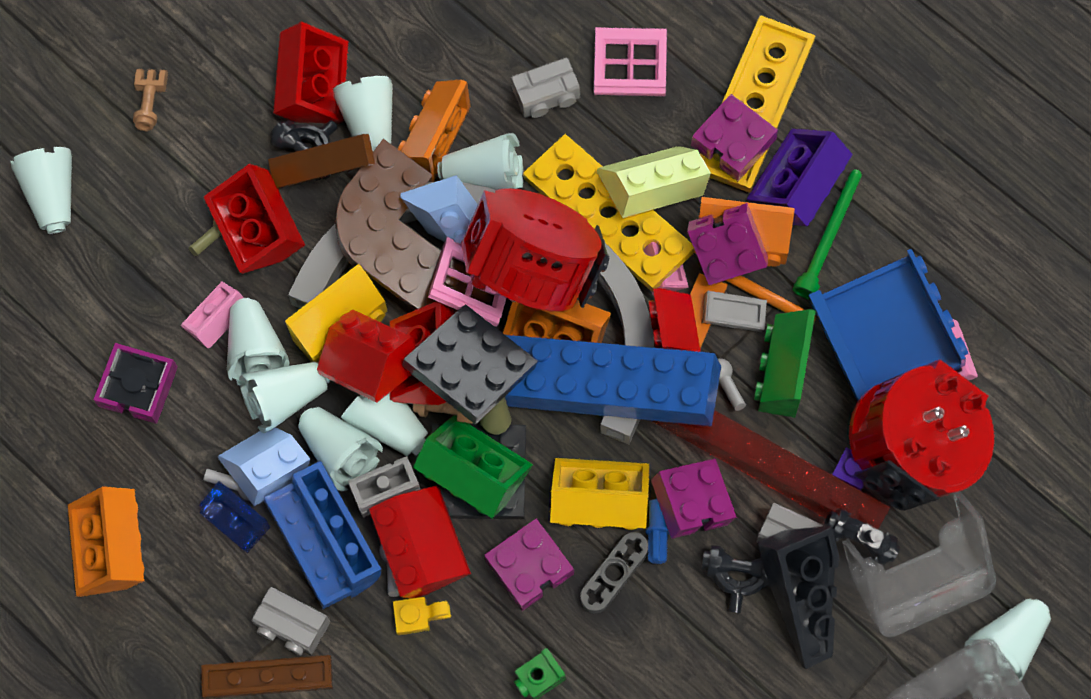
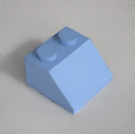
(442, 208)
(264, 463)

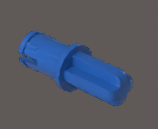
(657, 534)

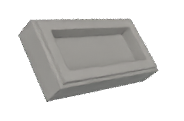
(734, 311)

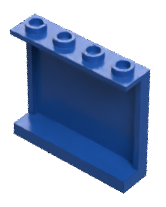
(887, 324)

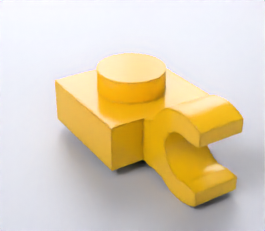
(414, 614)

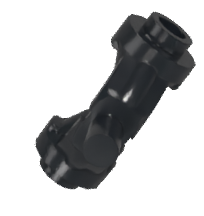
(289, 135)
(880, 544)
(720, 563)

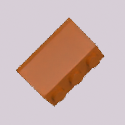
(437, 124)
(772, 222)
(575, 324)
(105, 541)

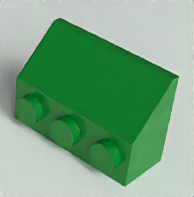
(785, 363)
(472, 466)

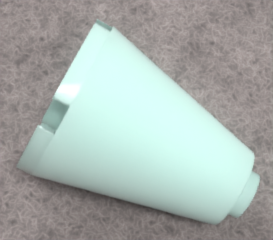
(367, 107)
(486, 164)
(46, 186)
(252, 341)
(281, 392)
(387, 422)
(339, 446)
(1018, 633)

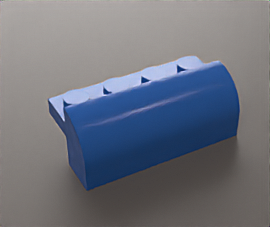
(323, 536)

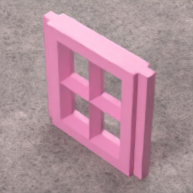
(630, 86)
(456, 299)

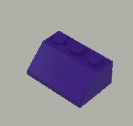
(802, 173)

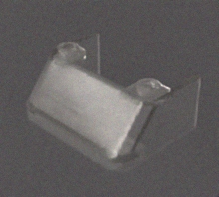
(929, 583)
(974, 667)

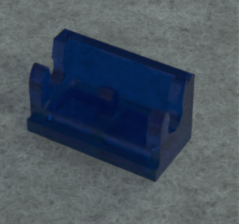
(233, 517)

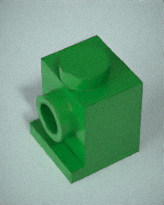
(537, 688)

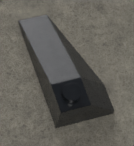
(801, 576)

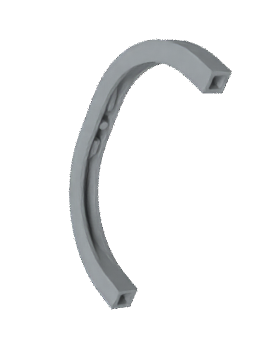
(327, 264)

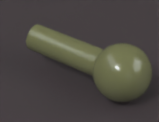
(205, 240)

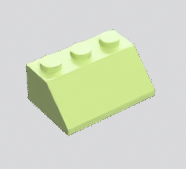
(655, 180)

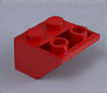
(673, 321)

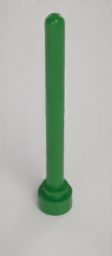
(809, 281)

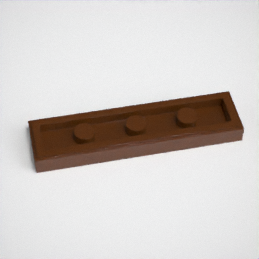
(321, 161)
(267, 676)

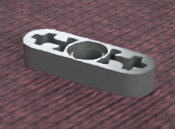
(622, 549)

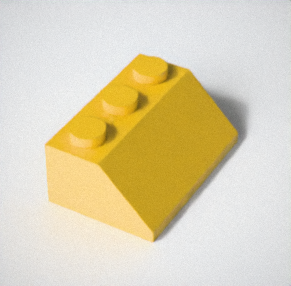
(312, 322)
(599, 493)

